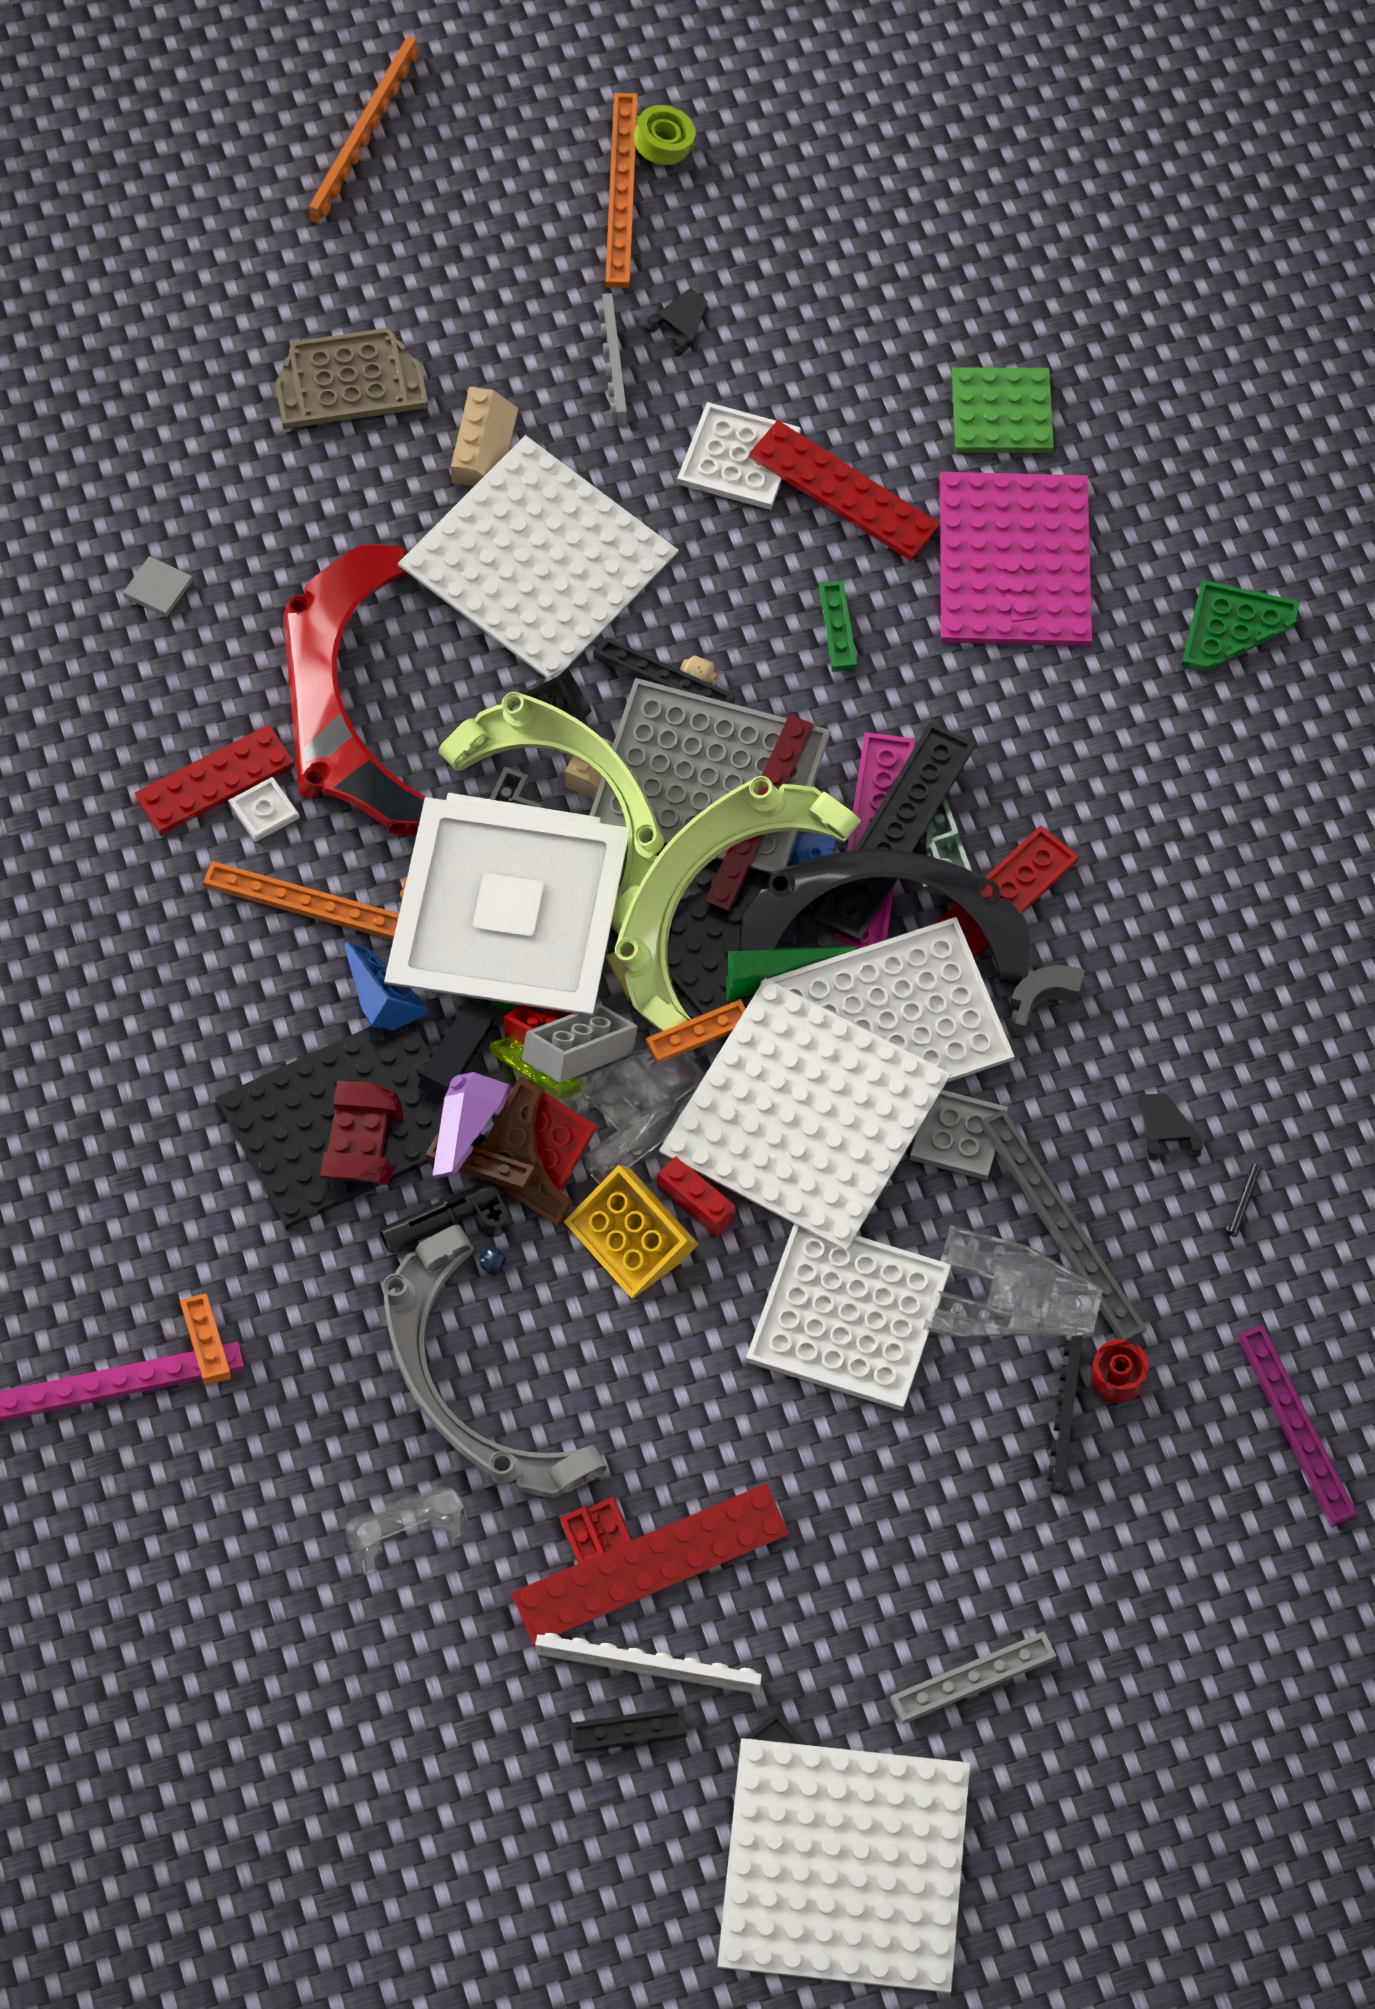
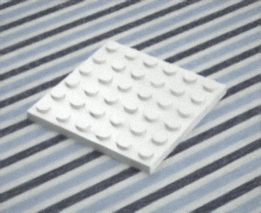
(848, 1316)

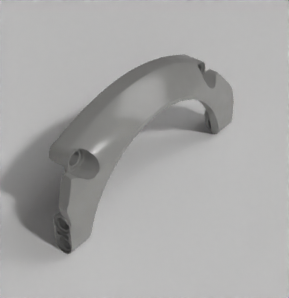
(407, 1316)

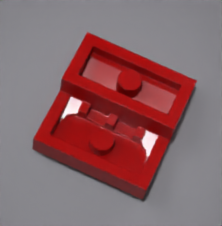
(595, 1529)

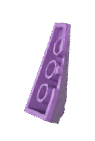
(465, 1112)

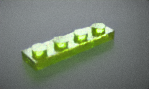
(511, 1052)

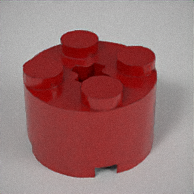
(1119, 1371)

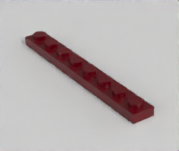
(741, 856)

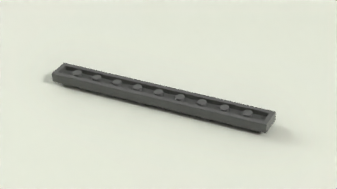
(1062, 1223)

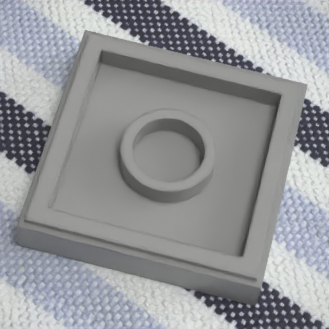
(157, 586)

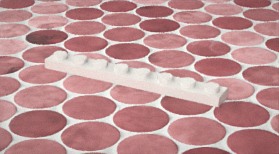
(657, 1665)

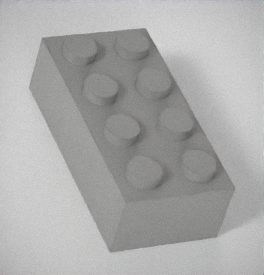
(579, 1043)

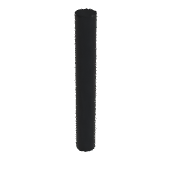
(1244, 1200)

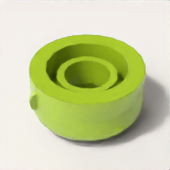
(664, 135)

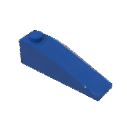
(382, 1003)

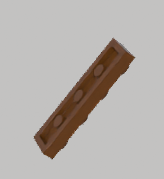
(492, 1167)

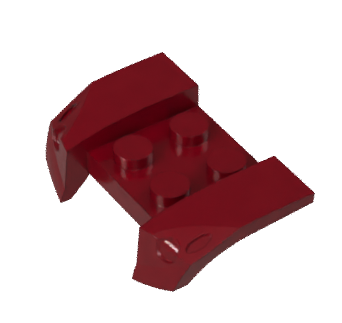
(360, 1133)

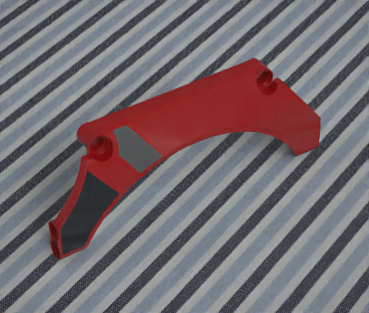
(324, 738)

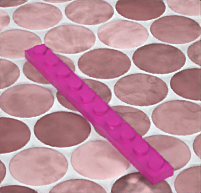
(108, 1383)

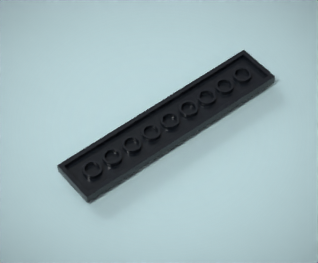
(897, 826)

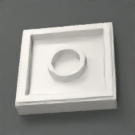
(263, 809)

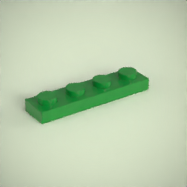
(837, 626)

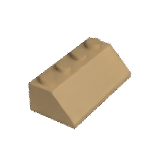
(482, 436)

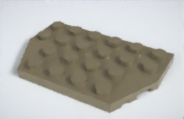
(348, 379)

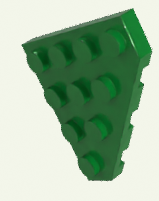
(1232, 622)

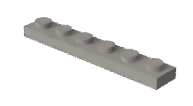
(613, 368)
(973, 1677)

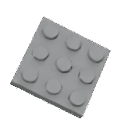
(953, 1135)

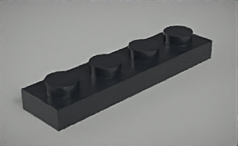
(628, 1730)

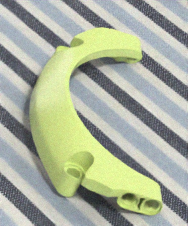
(547, 727)
(718, 827)

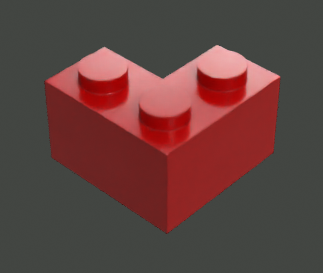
(525, 1019)

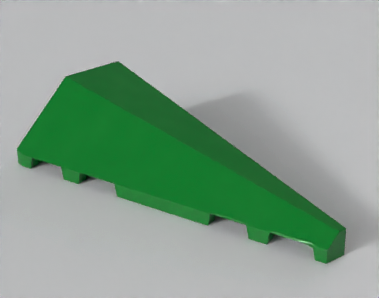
(752, 966)

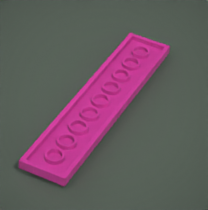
(879, 767)

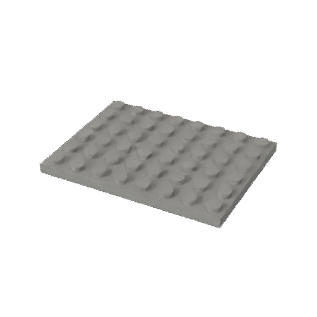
(694, 752)

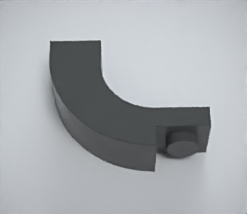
(1044, 984)

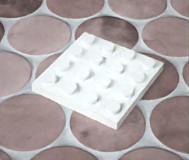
(721, 461)

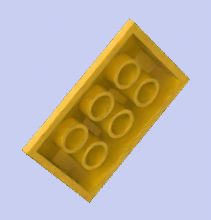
(630, 1231)

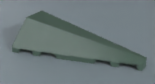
(944, 841)

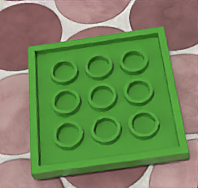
(1002, 410)

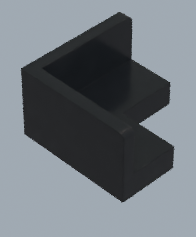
(561, 692)

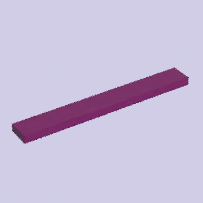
(1297, 1426)

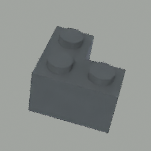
(513, 788)

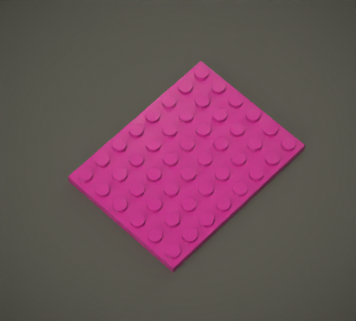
(1011, 516)

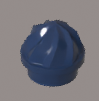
(492, 1260)

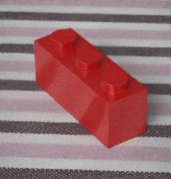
(696, 1196)

